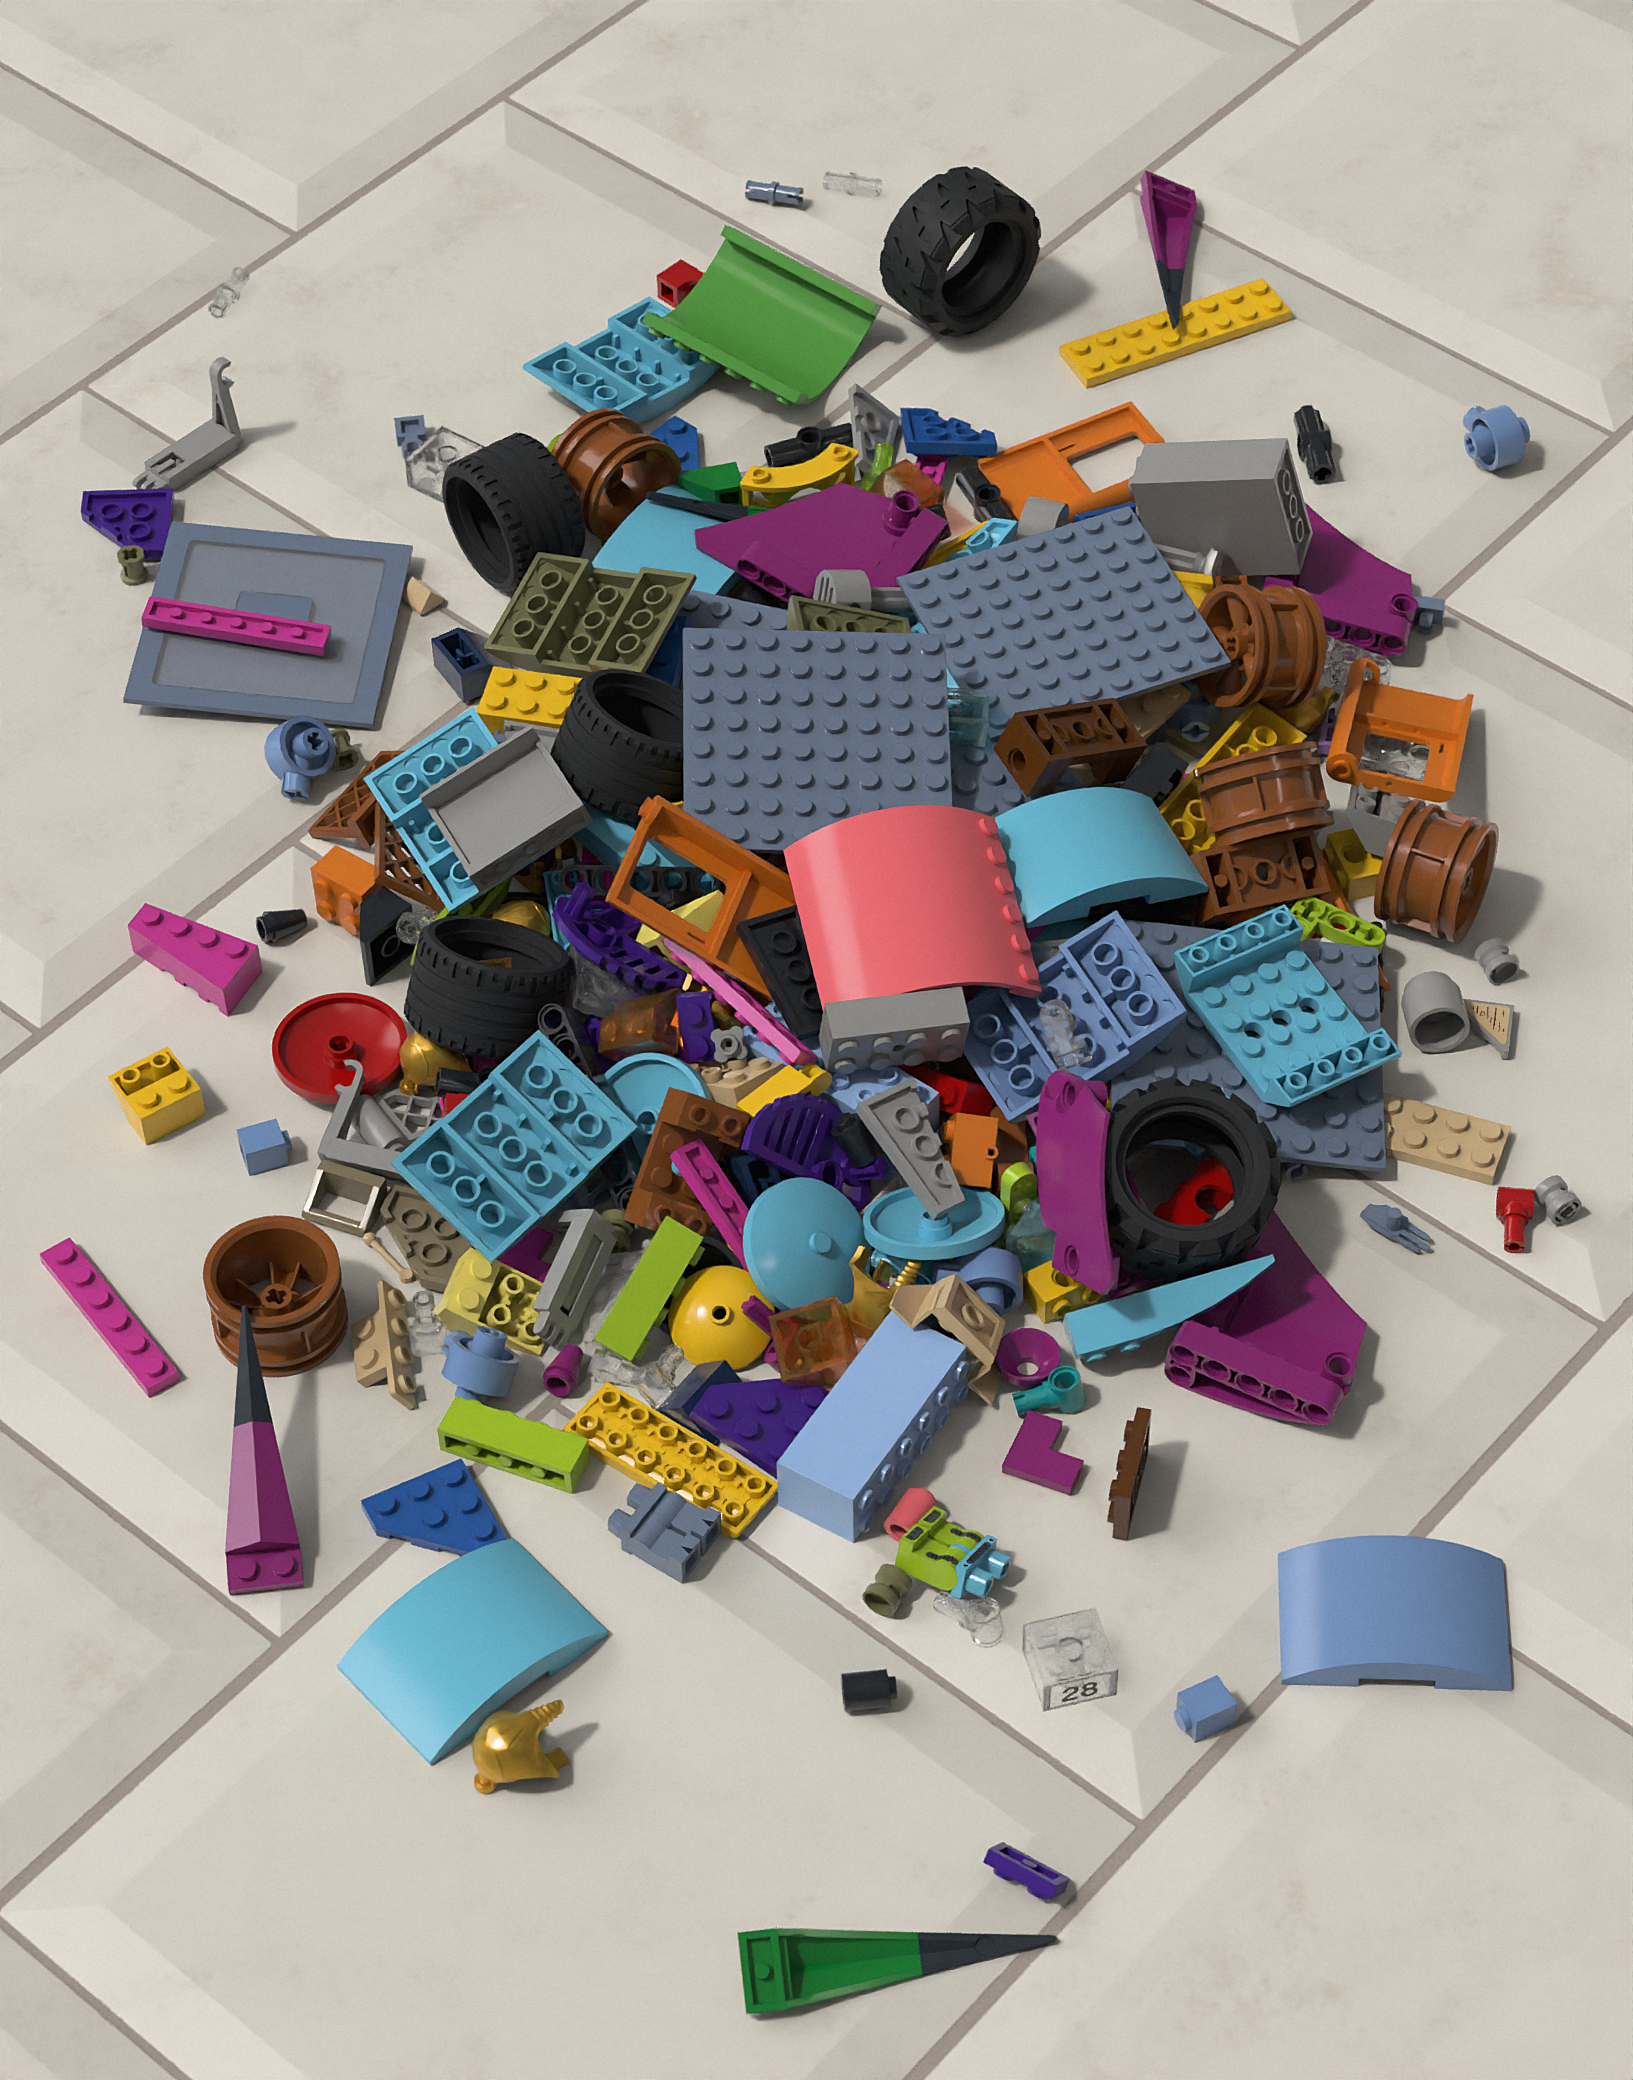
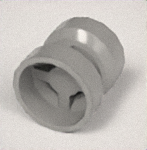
(1497, 961)
(1559, 1202)

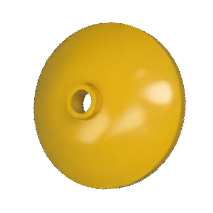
(709, 1339)

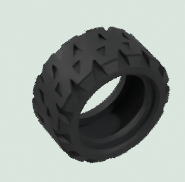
(932, 230)
(1227, 1131)

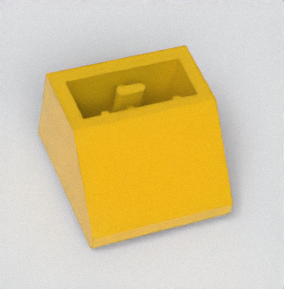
(157, 1095)

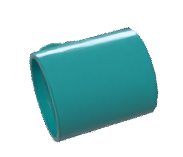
(1060, 1391)

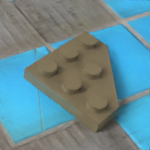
(423, 1236)

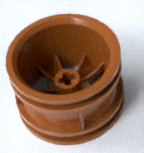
(592, 460)
(1272, 644)
(1263, 794)
(1436, 871)
(288, 1329)

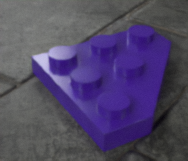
(131, 517)
(758, 1416)

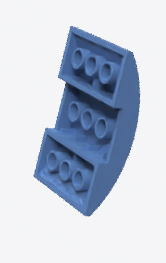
(1115, 1003)
(1393, 1613)

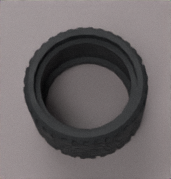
(510, 506)
(622, 741)
(480, 1005)

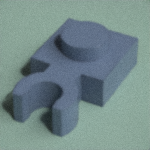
(410, 433)

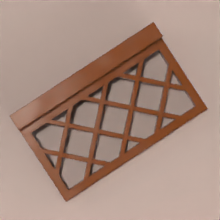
(353, 808)
(383, 862)

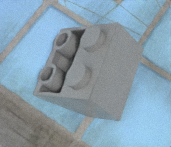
(1374, 816)

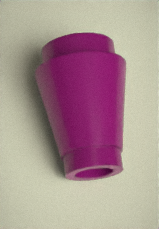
(563, 1372)

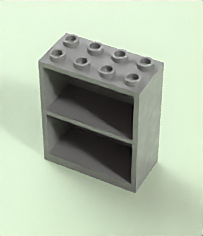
(1225, 497)

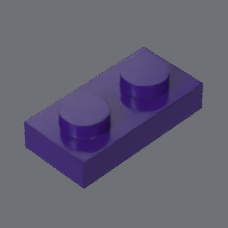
(696, 1025)
(1015, 1865)

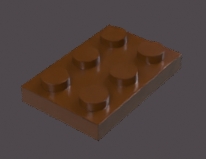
(1130, 1470)

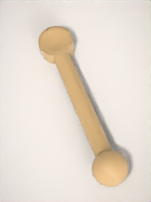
(405, 1274)

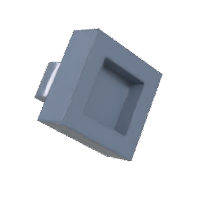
(1428, 612)

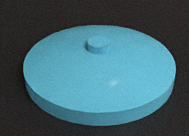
(641, 1087)
(904, 1228)
(802, 1242)

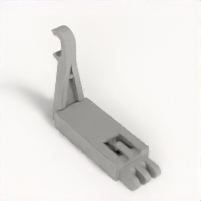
(202, 446)
(354, 1154)
(572, 1273)

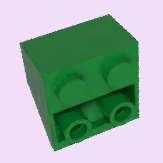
(713, 483)

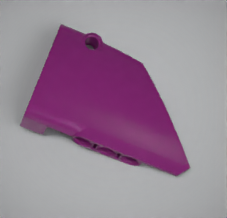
(827, 531)
(1356, 592)
(1274, 1341)

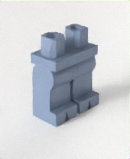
(665, 1530)

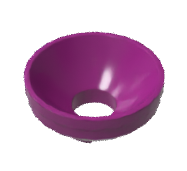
(1027, 1346)

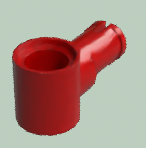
(1515, 1210)

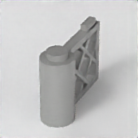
(383, 1126)

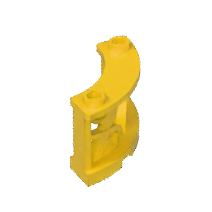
(782, 483)

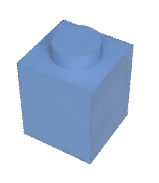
(264, 1146)
(1205, 1709)

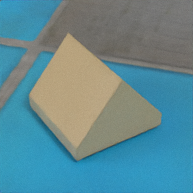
(421, 596)

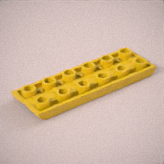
(662, 1451)

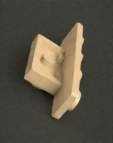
(383, 1346)

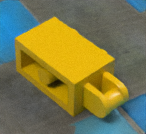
(788, 1081)

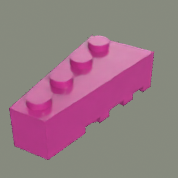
(196, 955)

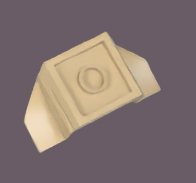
(963, 1314)

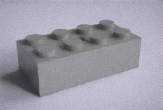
(894, 1030)

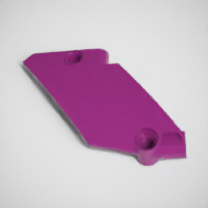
(1072, 1178)

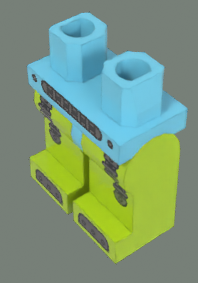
(951, 1556)

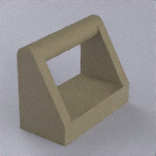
(349, 1184)

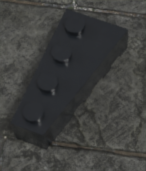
(1157, 774)

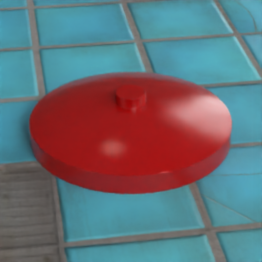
(334, 1028)

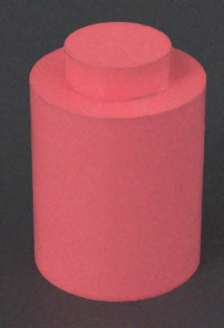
(908, 1511)

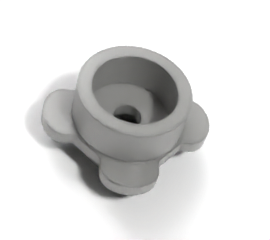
(738, 1047)

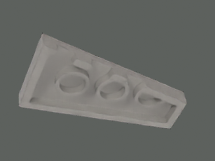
(905, 1135)

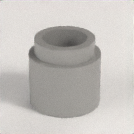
(1434, 1012)

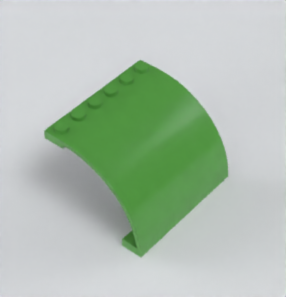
(769, 320)

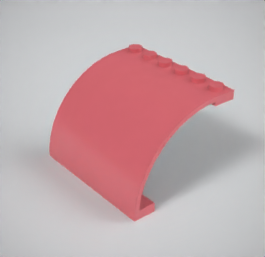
(910, 905)

